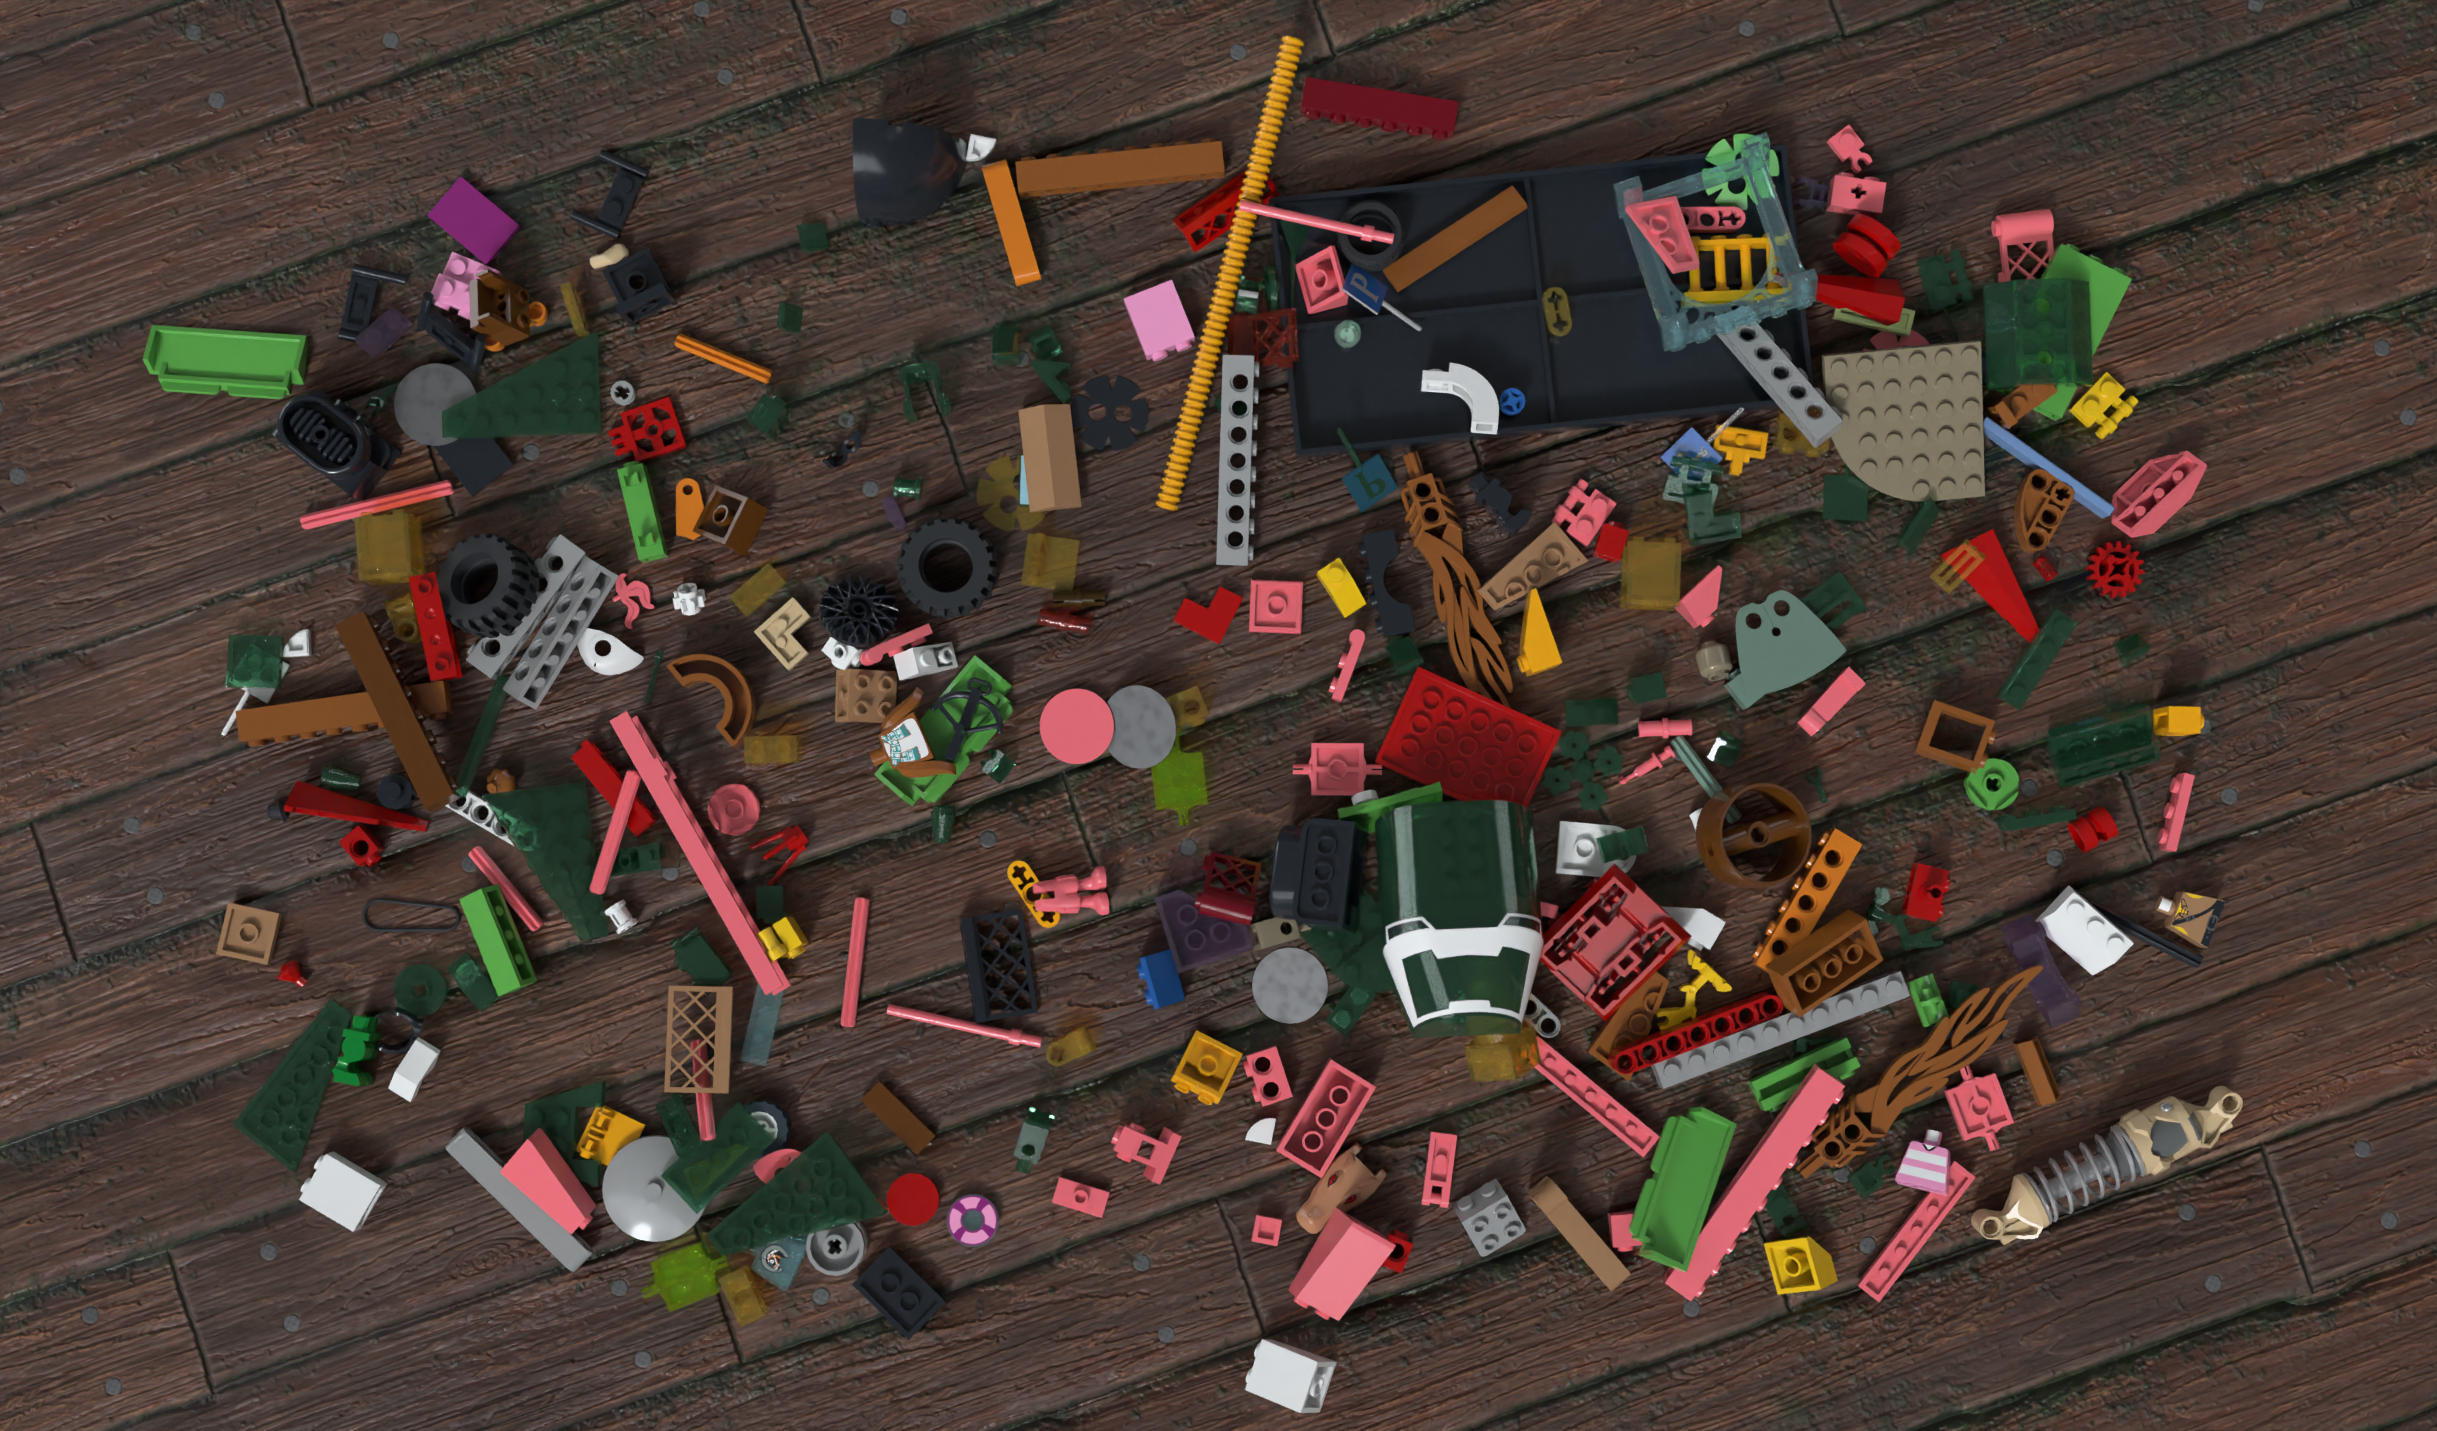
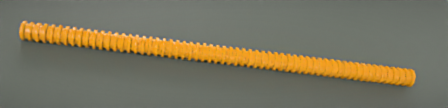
(1229, 272)

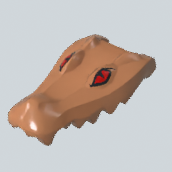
(1343, 1186)

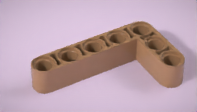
(1578, 1233)

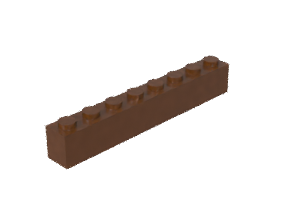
(398, 712)

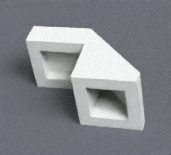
(413, 1069)

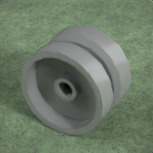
(834, 1260)

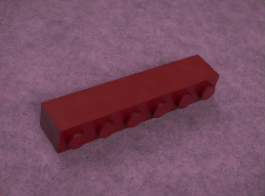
(1378, 108)

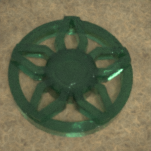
(1271, 288)

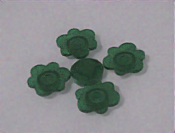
(1583, 770)

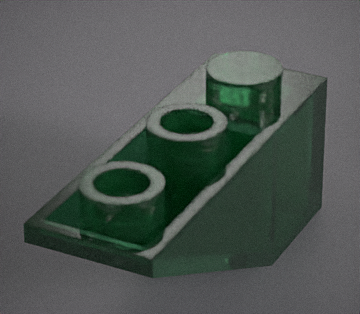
(645, 858)

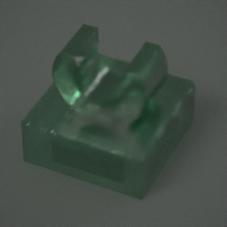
(997, 766)
(1960, 992)

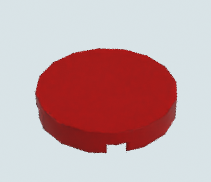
(913, 1199)

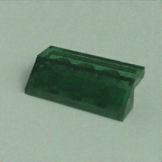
(2103, 745)

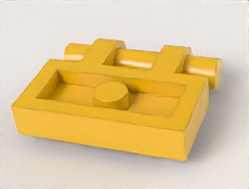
(2096, 402)

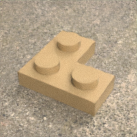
(778, 631)

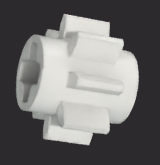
(689, 599)

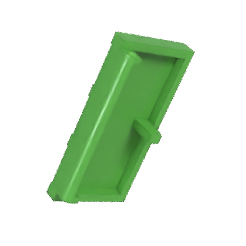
(1369, 811)

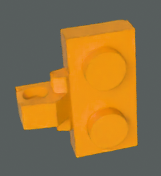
(1740, 445)

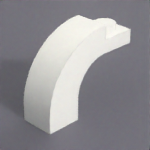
(1472, 389)

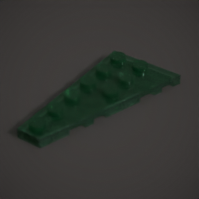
(290, 1099)

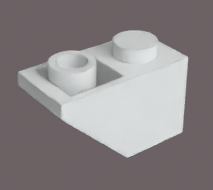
(925, 660)

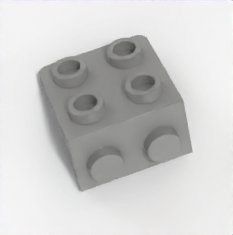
(1489, 1218)

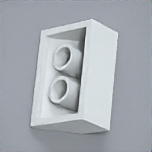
(2084, 932)

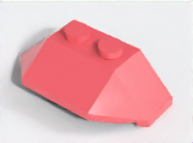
(2156, 493)

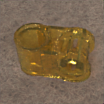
(403, 614)
(1075, 1044)

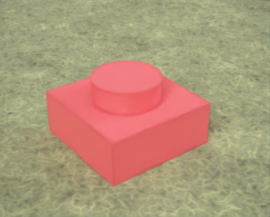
(1266, 1230)

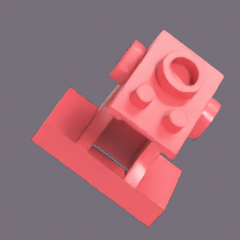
(1128, 1141)

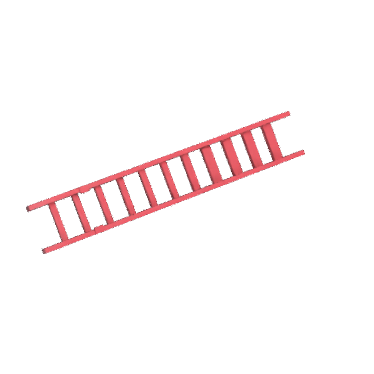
(660, 782)

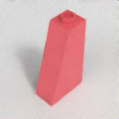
(549, 1182)

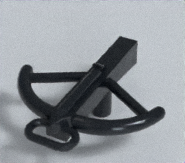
(964, 728)

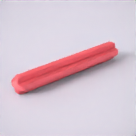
(509, 892)
(703, 1100)

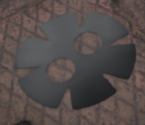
(1101, 393)

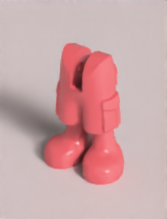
(1066, 895)

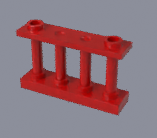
(435, 630)

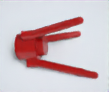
(793, 839)

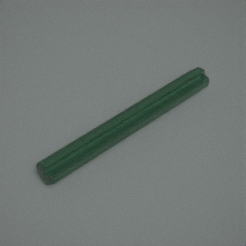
(481, 736)

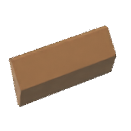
(1049, 457)

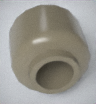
(1714, 661)

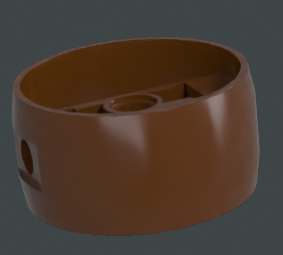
(1788, 823)

